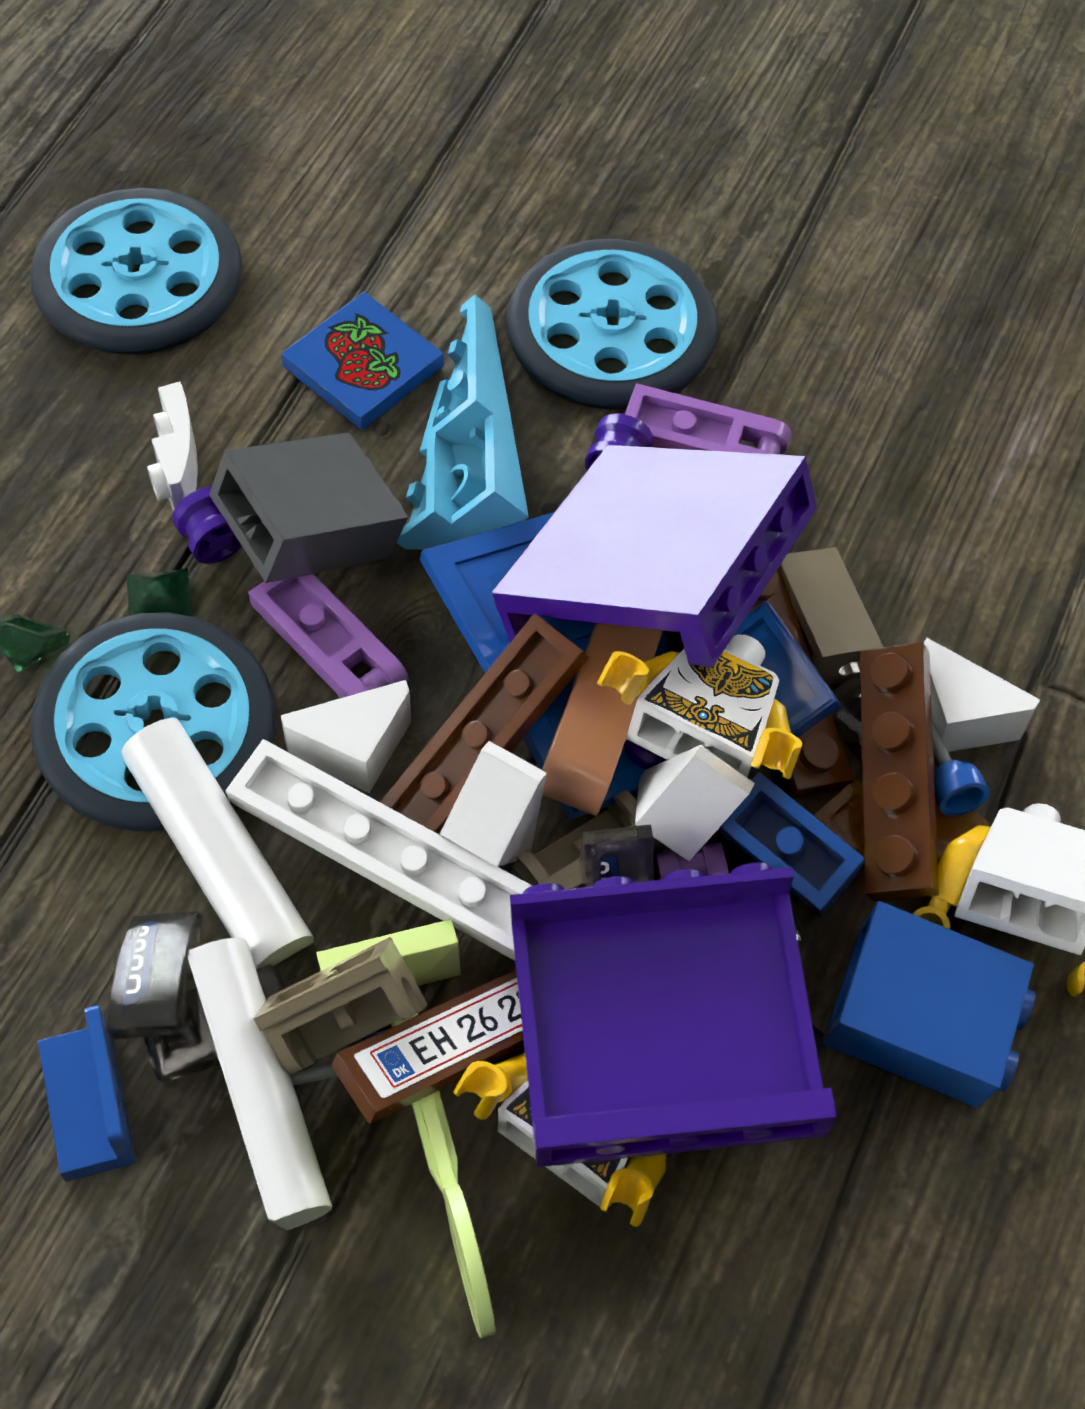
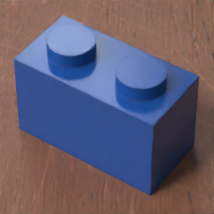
(784, 834)

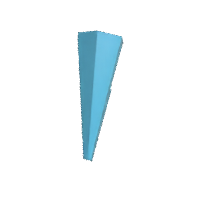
(469, 446)

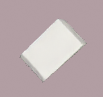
(973, 704)
(351, 734)
(689, 799)
(497, 807)

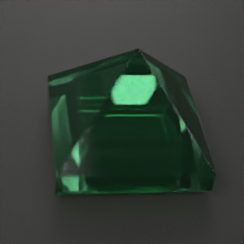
(159, 592)
(28, 640)

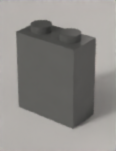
(307, 506)

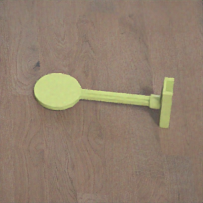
(432, 956)

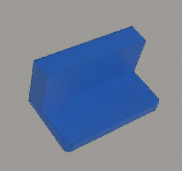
(86, 1100)

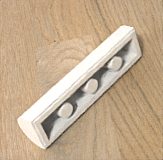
(215, 842)
(259, 1085)

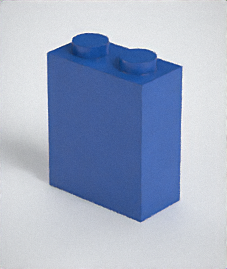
(931, 1006)

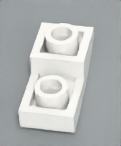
(175, 448)

